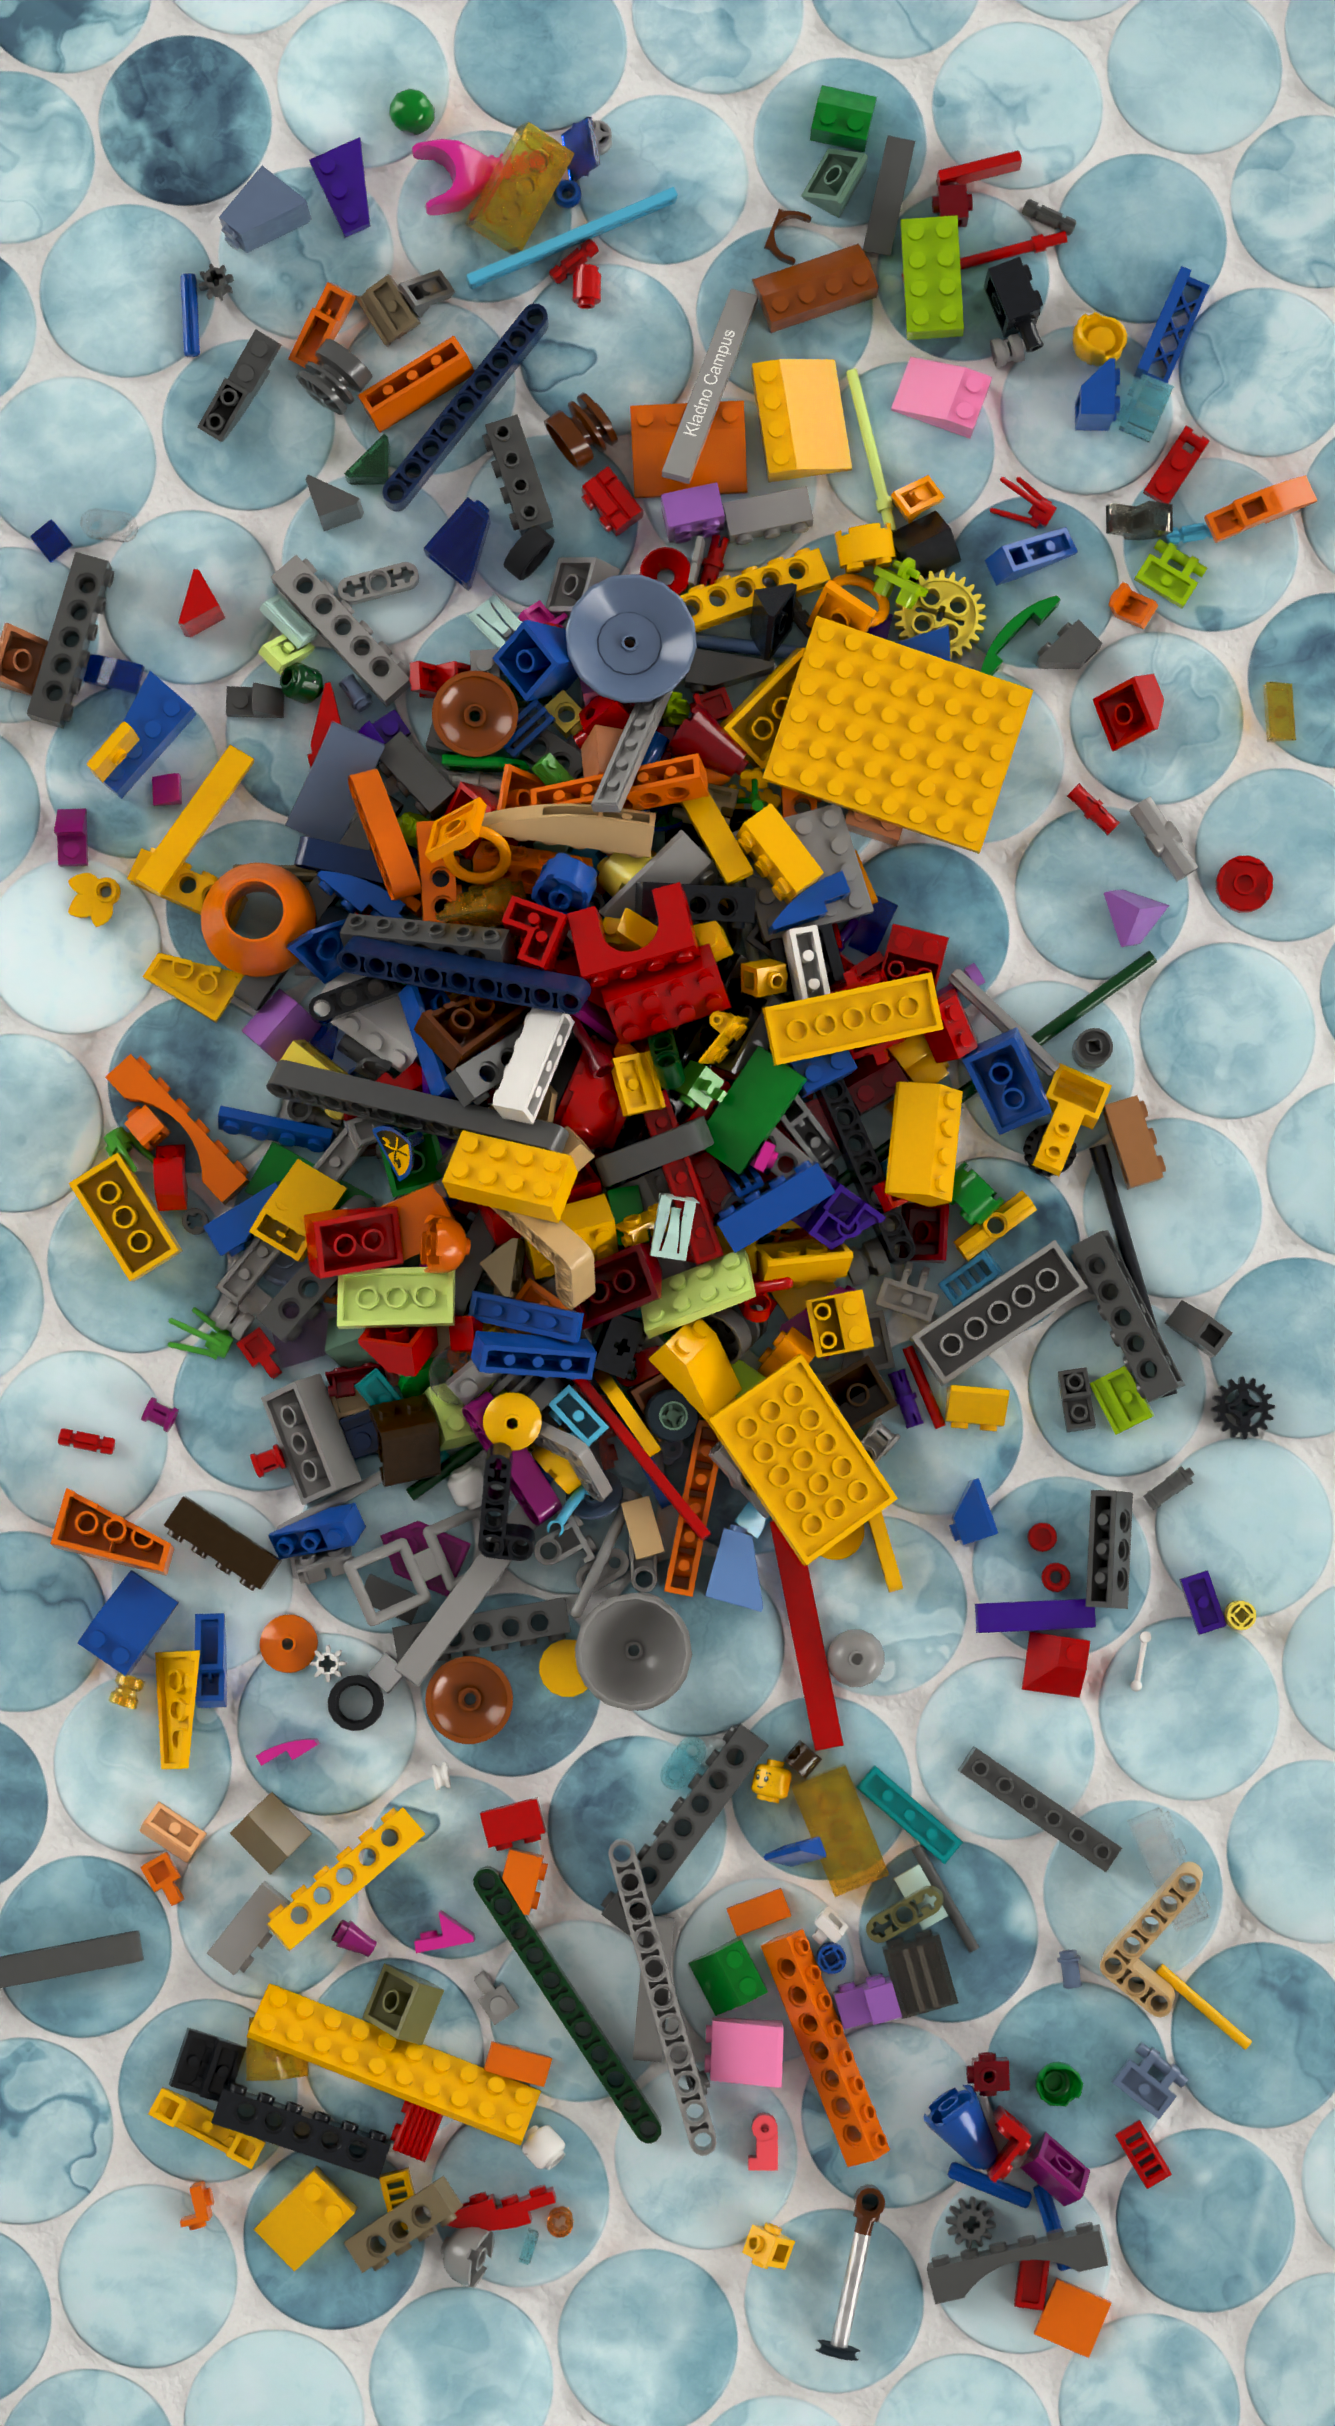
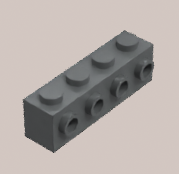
(518, 473)

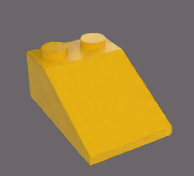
(698, 1367)
(306, 2218)

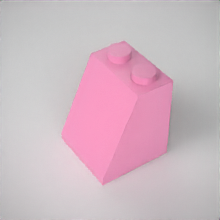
(745, 2051)

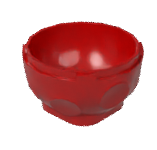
(592, 1103)

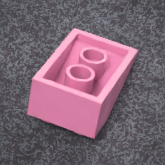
(942, 395)

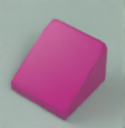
(167, 789)

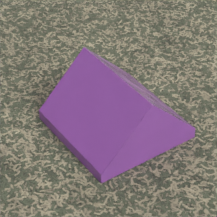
(279, 1024)

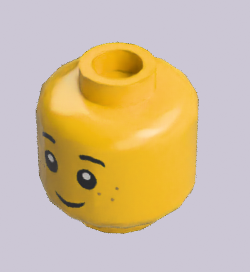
(771, 1781)

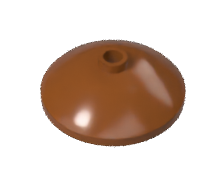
(475, 693)
(465, 1721)

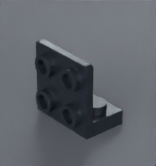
(830, 953)

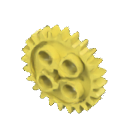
(947, 592)

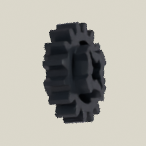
(1242, 1421)

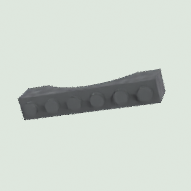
(1077, 2249)

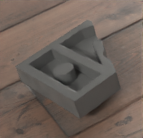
(881, 1353)

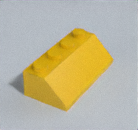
(923, 1143)

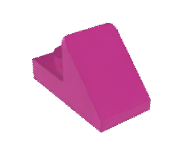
(452, 1934)

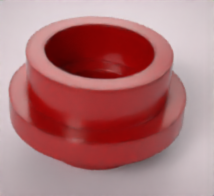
(1065, 1577)

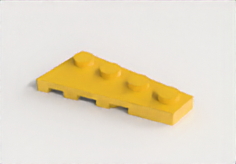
(176, 1702)

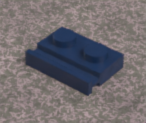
(360, 1433)

